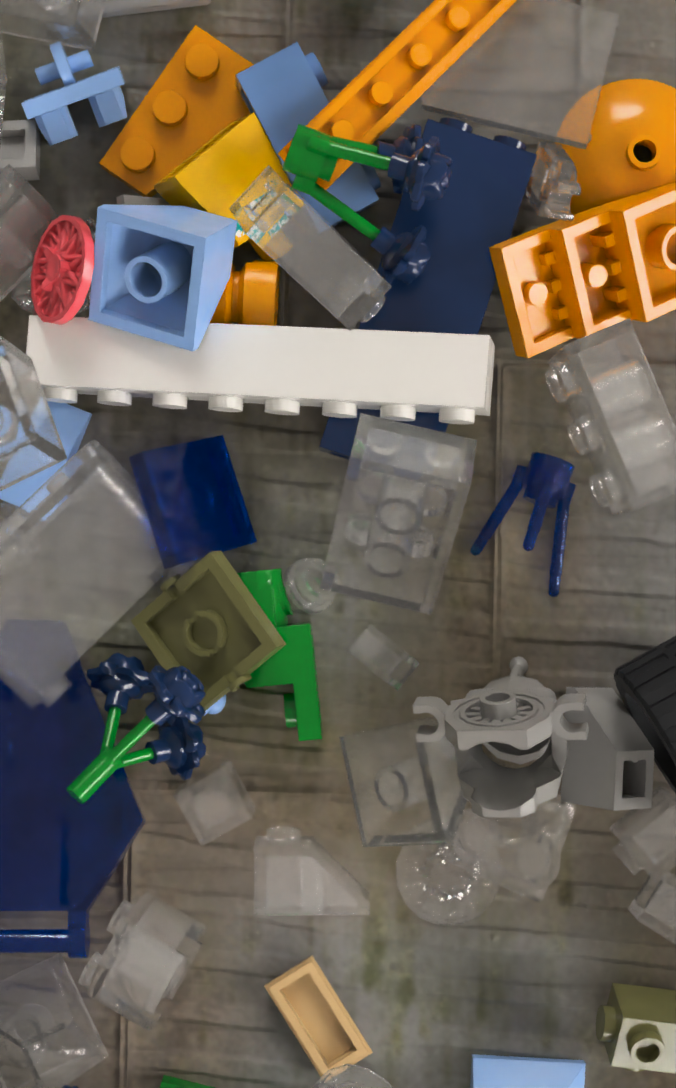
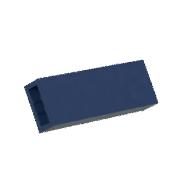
(460, 228)

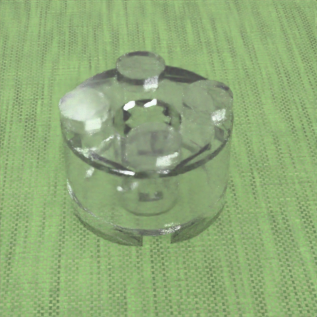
(144, 959)

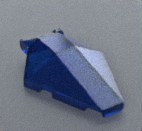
(50, 844)

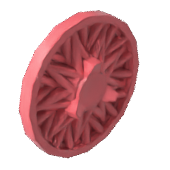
(62, 269)

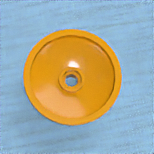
(625, 117)

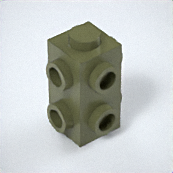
(639, 1028)

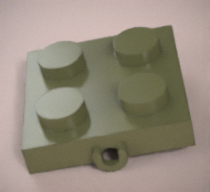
(209, 627)

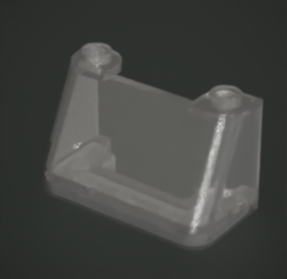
(72, 570)

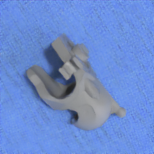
(516, 723)

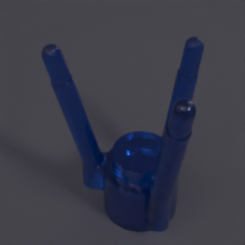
(545, 483)

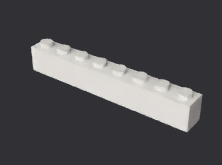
(270, 367)

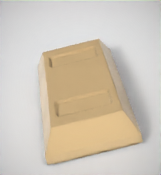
(317, 1017)

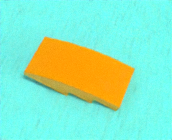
(589, 271)

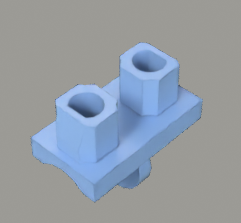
(52, 108)

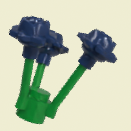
(414, 169)

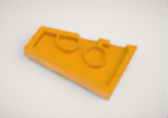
(179, 113)

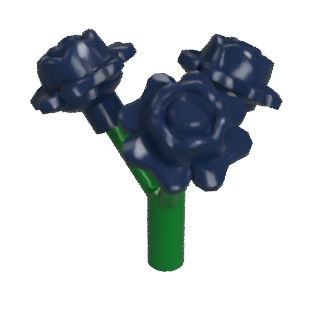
(175, 702)

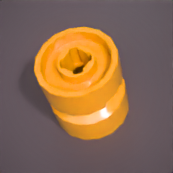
(250, 295)

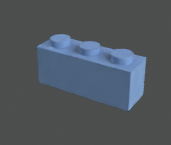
(288, 93)

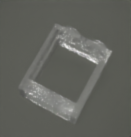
(310, 249)

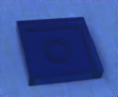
(192, 500)

